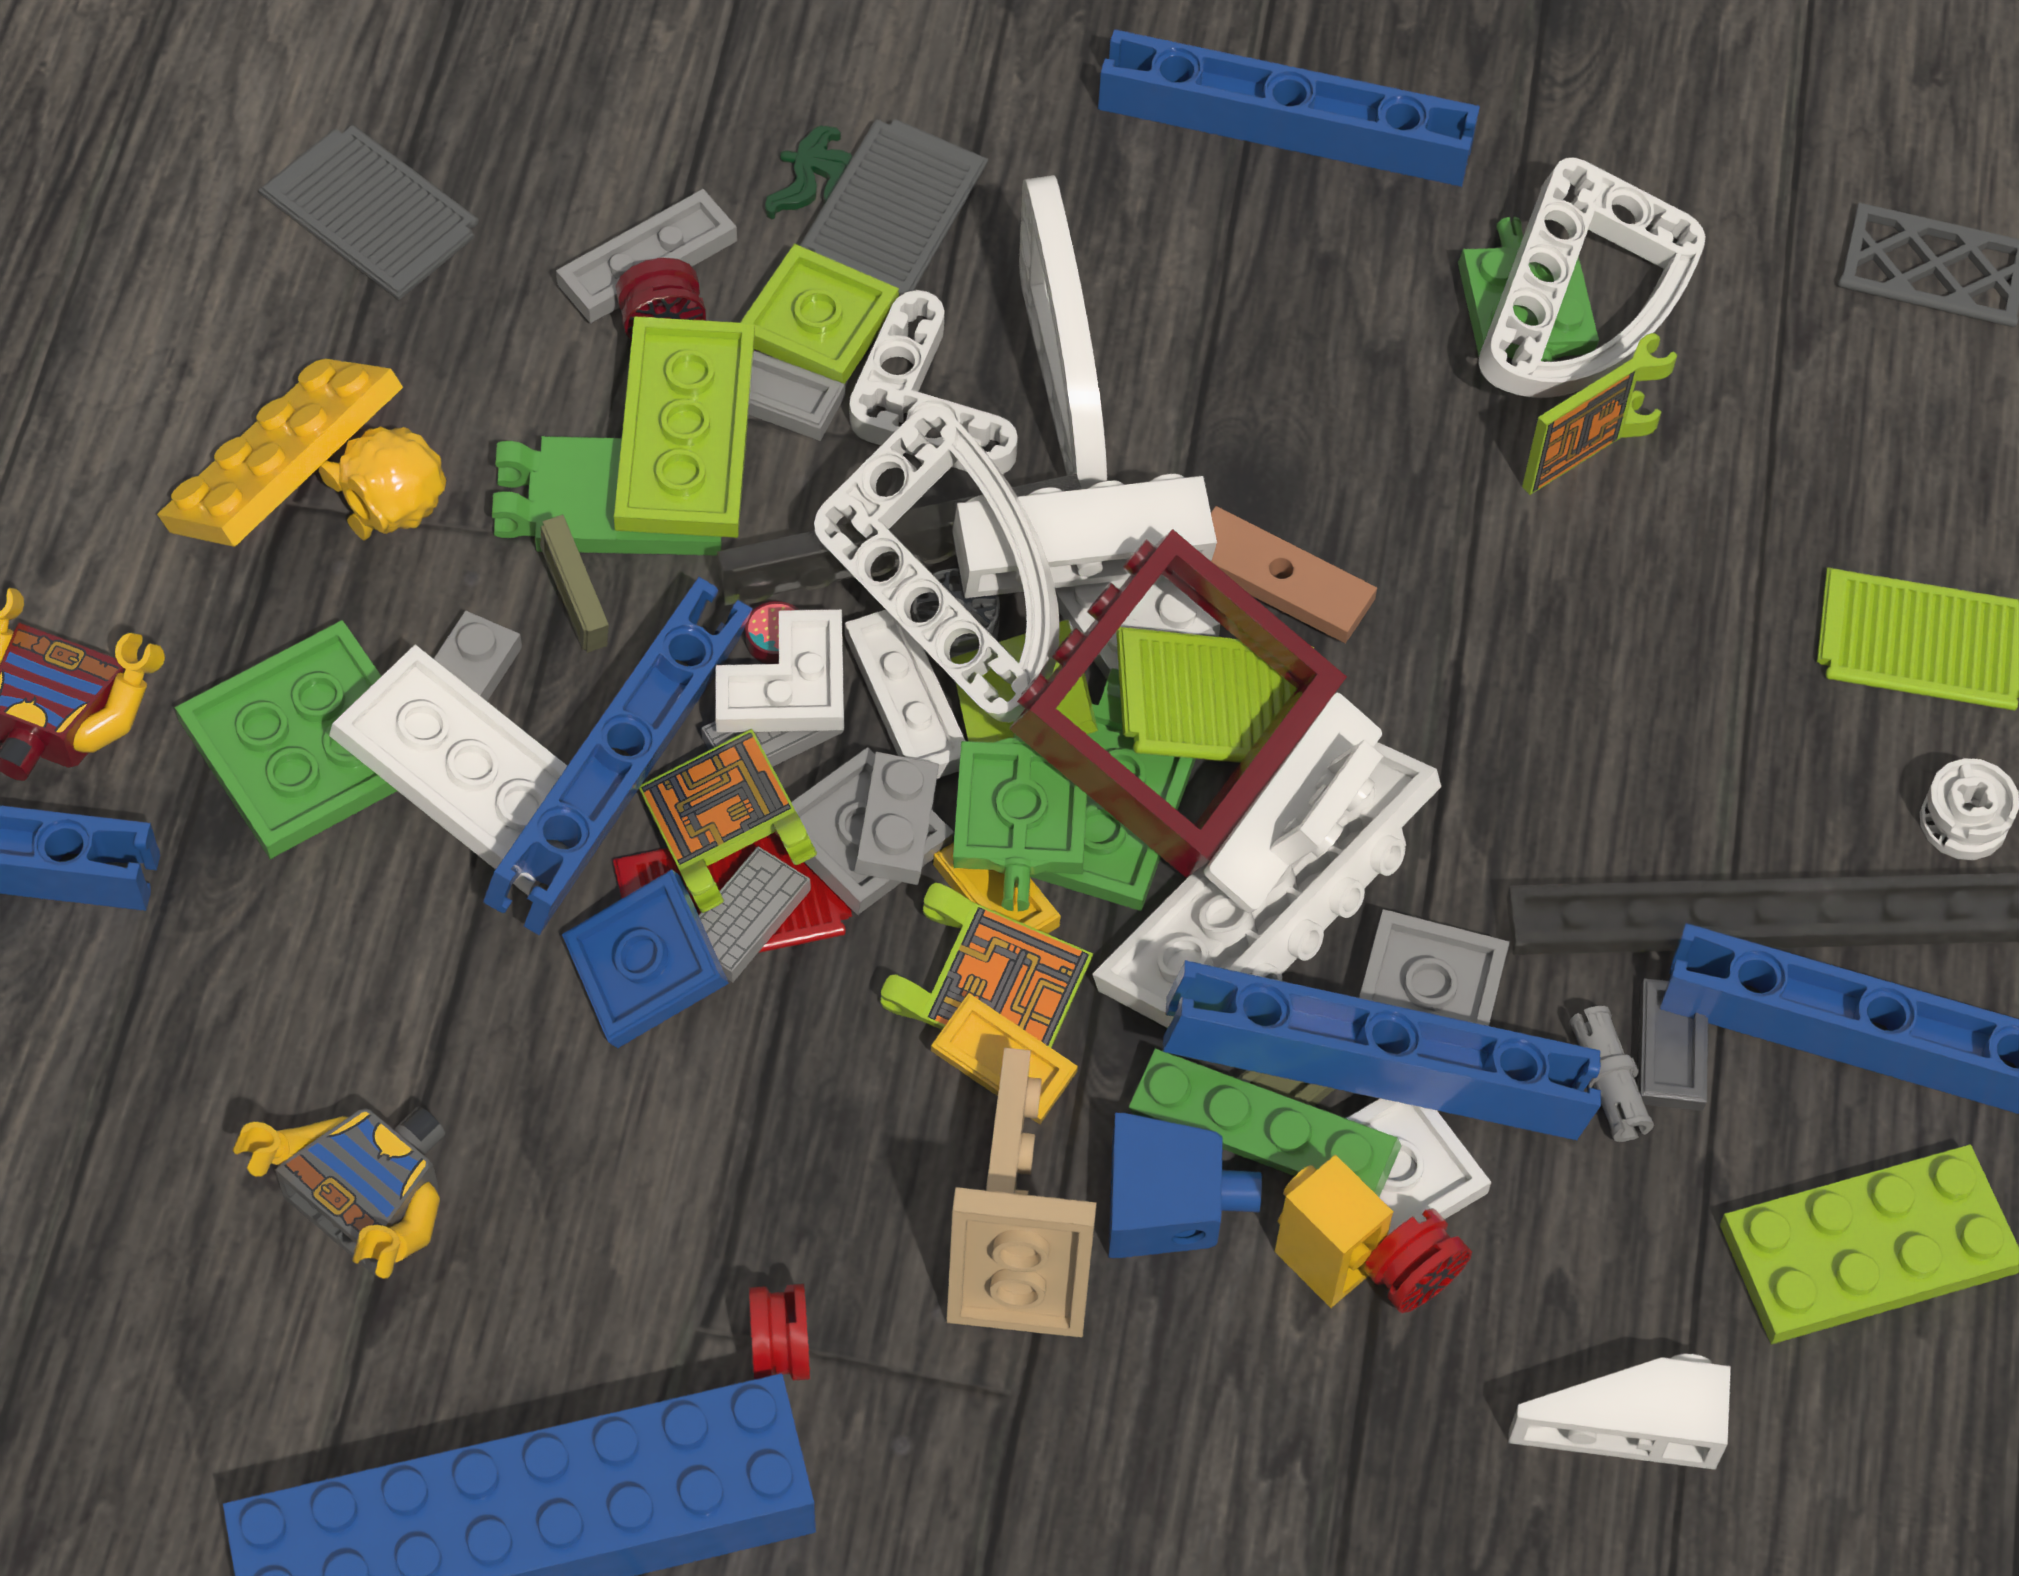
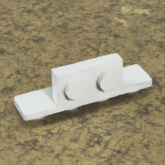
(1299, 804)

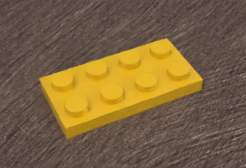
(278, 451)

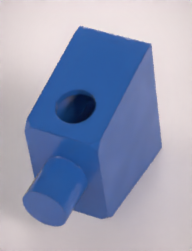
(1171, 1187)

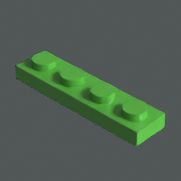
(1261, 1122)

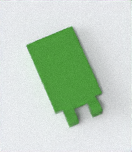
(577, 481)
(1115, 860)

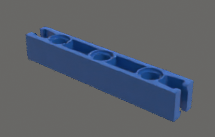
(1288, 107)
(599, 780)
(38, 839)
(1831, 1016)
(1381, 1050)

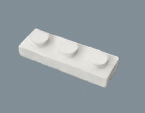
(905, 691)

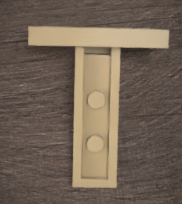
(1015, 1254)

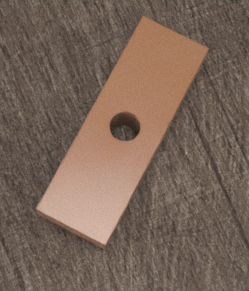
(1307, 585)

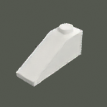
(1647, 1412)

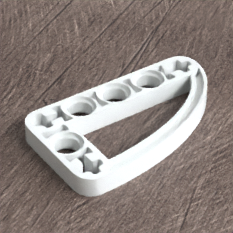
(1590, 211)
(1061, 329)
(877, 514)

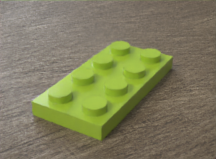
(685, 427)
(1871, 1244)

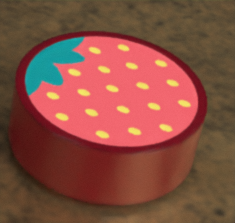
(763, 631)

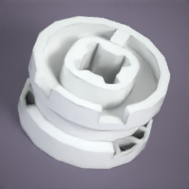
(1970, 829)

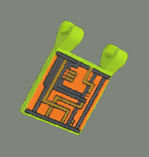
(1596, 417)
(720, 807)
(999, 962)

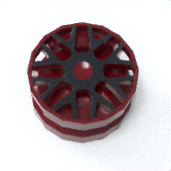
(659, 290)

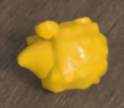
(387, 480)

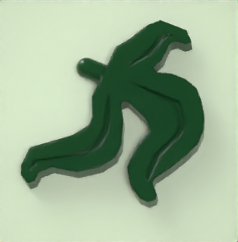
(810, 159)

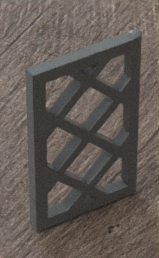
(1899, 285)

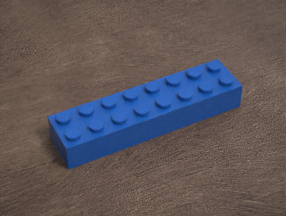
(557, 1501)

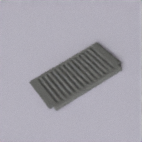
(895, 203)
(372, 209)

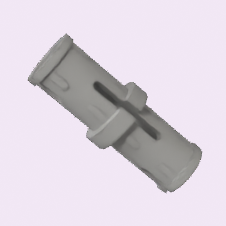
(1616, 1076)

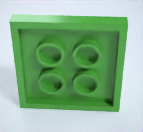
(272, 739)

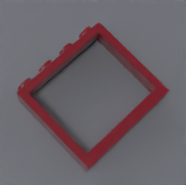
(1110, 782)

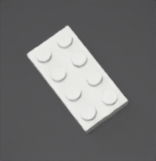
(451, 755)

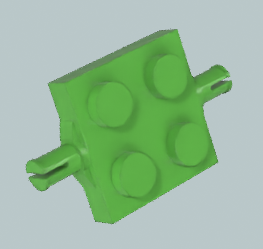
(1485, 277)
(1016, 816)

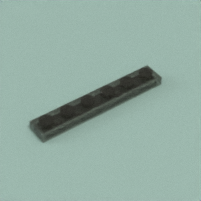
(803, 562)

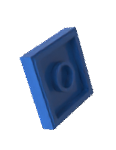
(645, 959)

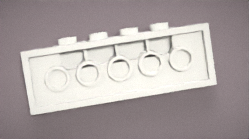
(1211, 929)

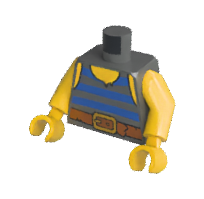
(356, 1180)

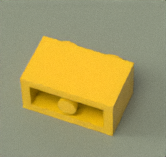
(1330, 1228)

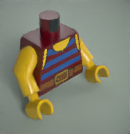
(62, 695)

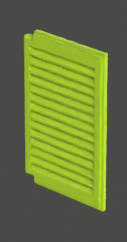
(1920, 639)
(1195, 694)

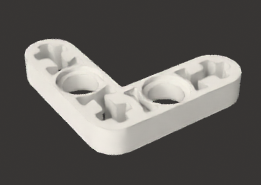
(900, 392)

